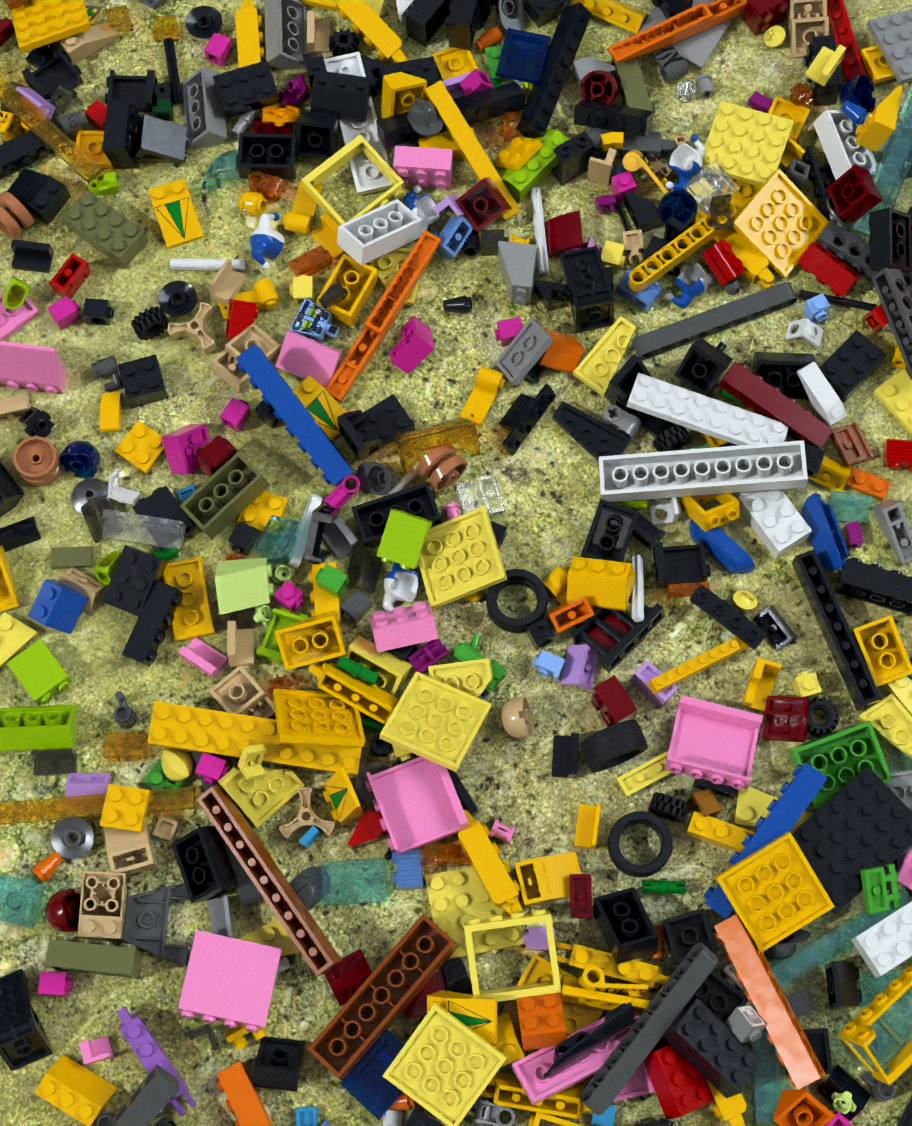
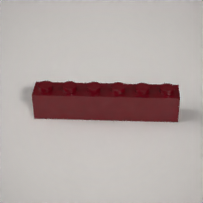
(769, 402)

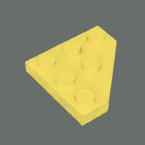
(389, 265)
(467, 676)
(263, 795)

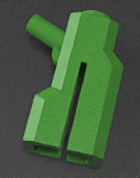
(468, 652)

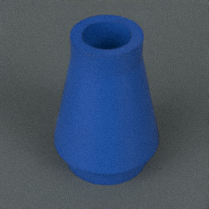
(854, 112)

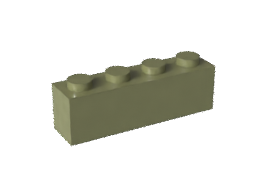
(632, 85)

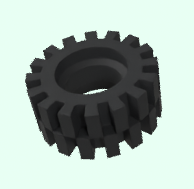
(150, 323)
(672, 439)
(832, 717)
(668, 807)

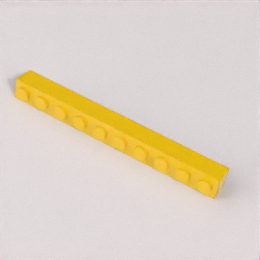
(696, 665)

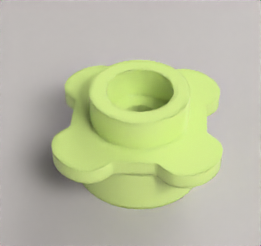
(280, 569)
(263, 614)
(843, 1107)

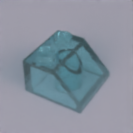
(277, 539)
(20, 900)

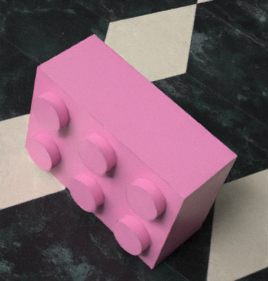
(424, 166)
(403, 626)

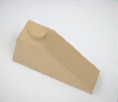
(87, 42)

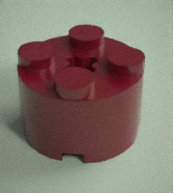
(215, 455)

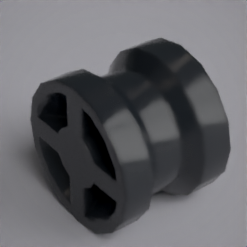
(384, 747)

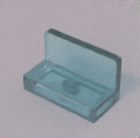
(850, 507)

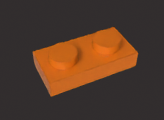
(868, 484)

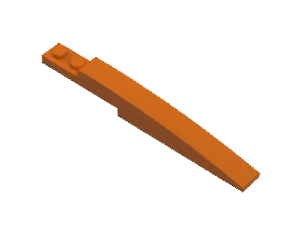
(677, 28)
(383, 316)

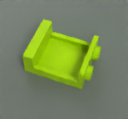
(403, 539)
(269, 649)
(39, 672)

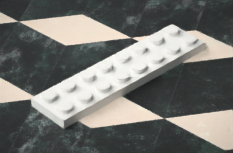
(365, 174)
(703, 413)

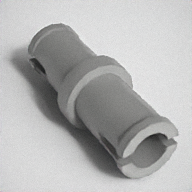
(244, 122)

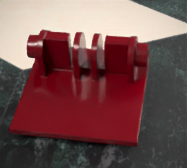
(348, 976)

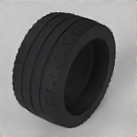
(520, 625)
(613, 745)
(653, 822)

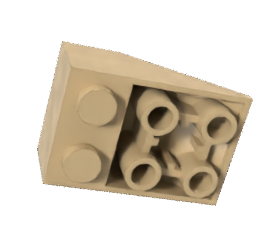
(129, 851)
(102, 905)

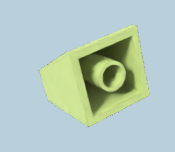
(243, 584)

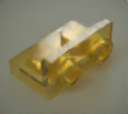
(125, 746)

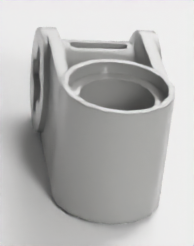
(622, 421)
(491, 1114)

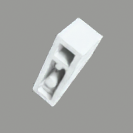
(821, 394)

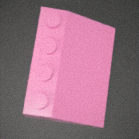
(31, 368)

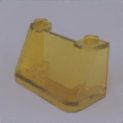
(418, 439)

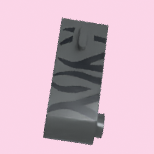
(670, 63)

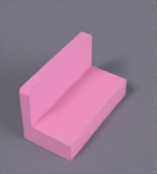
(203, 657)

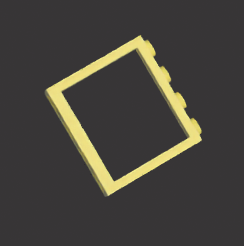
(339, 159)
(516, 918)

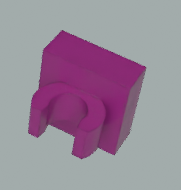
(603, 201)

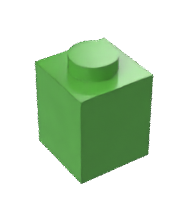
(331, 580)

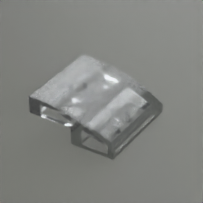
(709, 183)
(480, 493)

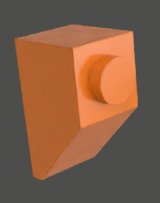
(570, 613)

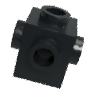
(36, 422)

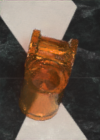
(269, 186)

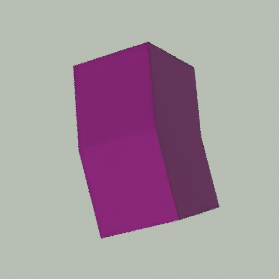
(760, 102)
(853, 534)

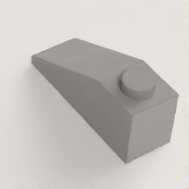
(895, 528)

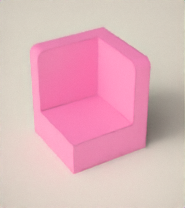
(96, 1050)

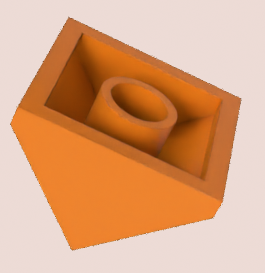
(562, 353)
(801, 1109)

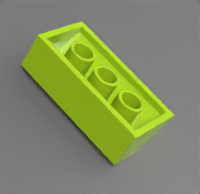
(536, 168)
(38, 727)

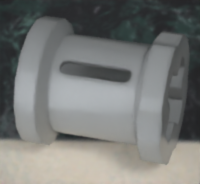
(705, 86)

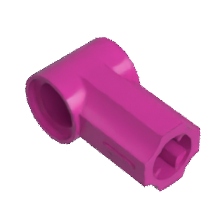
(341, 494)

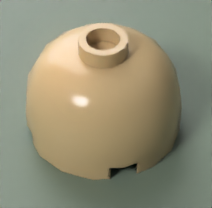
(516, 718)

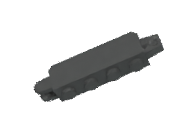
(650, 145)

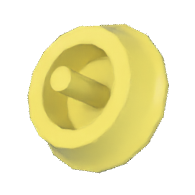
(774, 36)
(744, 600)

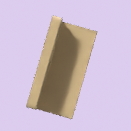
(318, 33)
(602, 170)
(226, 283)
(13, 407)
(83, 584)
(240, 645)

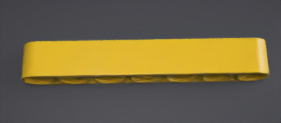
(675, 253)

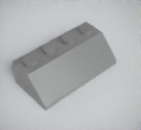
(285, 33)
(202, 110)

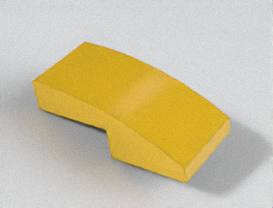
(111, 411)

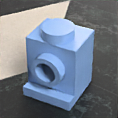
(816, 309)
(548, 664)

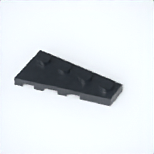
(590, 433)

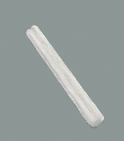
(539, 229)

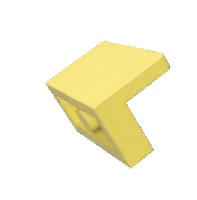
(825, 64)

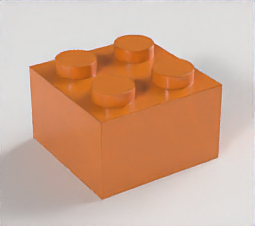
(541, 1021)

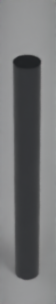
(840, 301)

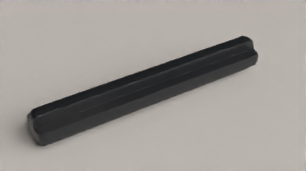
(173, 71)

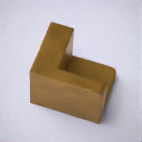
(705, 802)

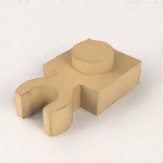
(633, 243)

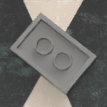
(524, 351)

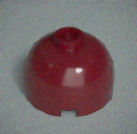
(599, 87)
(63, 910)

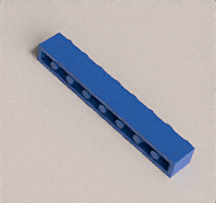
(294, 414)
(780, 819)

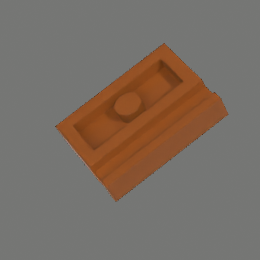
(851, 444)

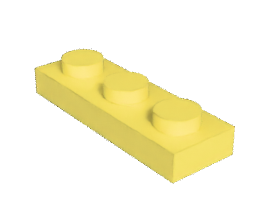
(643, 775)

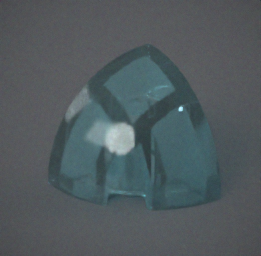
(222, 166)

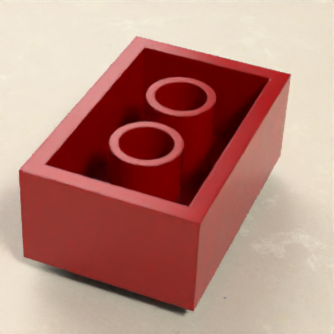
(676, 1082)

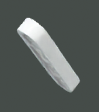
(300, 542)

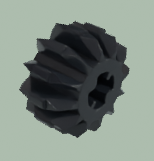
(343, 42)

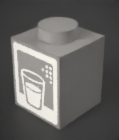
(746, 1023)

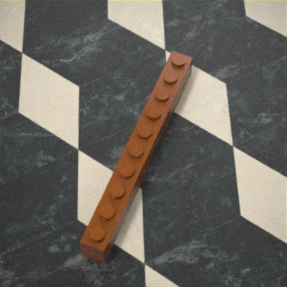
(269, 880)

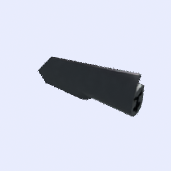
(582, 1043)

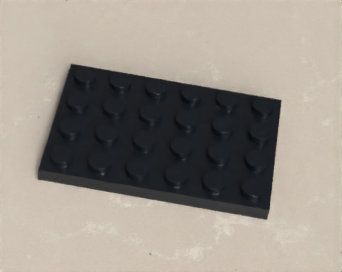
(853, 832)

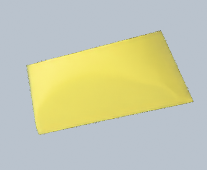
(176, 764)

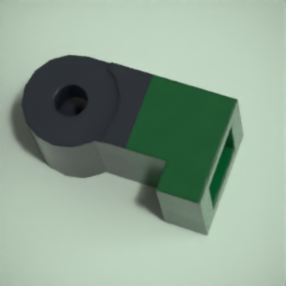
(164, 106)

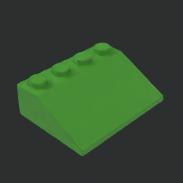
(841, 758)

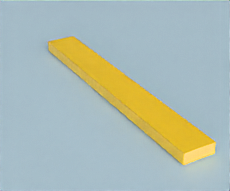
(467, 141)

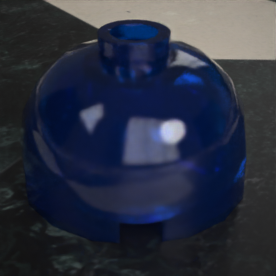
(858, 91)
(685, 203)
(81, 459)

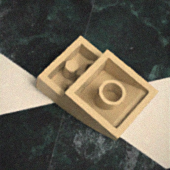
(805, 21)
(225, 363)
(242, 695)

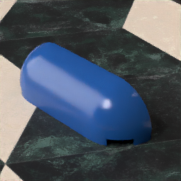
(825, 533)
(723, 549)

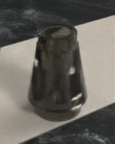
(333, 295)

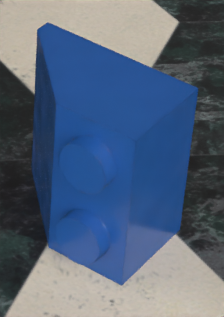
(57, 606)

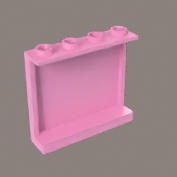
(713, 742)
(416, 804)
(229, 981)

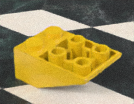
(546, 878)

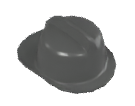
(511, 13)
(424, 118)
(376, 478)
(309, 886)
(787, 946)

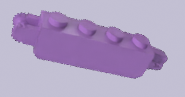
(151, 1053)

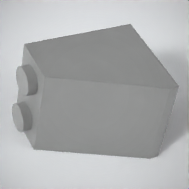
(517, 267)

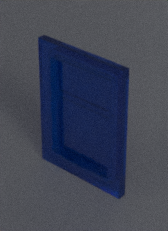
(523, 56)
(367, 1079)

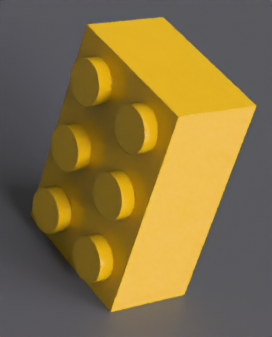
(358, 284)

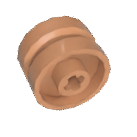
(13, 216)
(37, 461)
(442, 467)

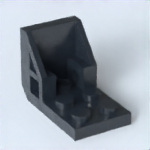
(588, 289)
(620, 390)
(373, 428)
(21, 1030)

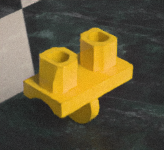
(236, 1036)

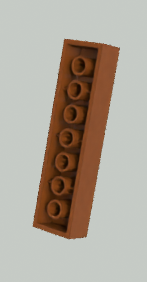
(383, 997)

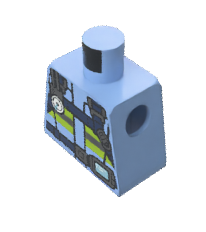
(314, 322)

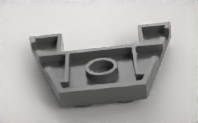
(148, 921)

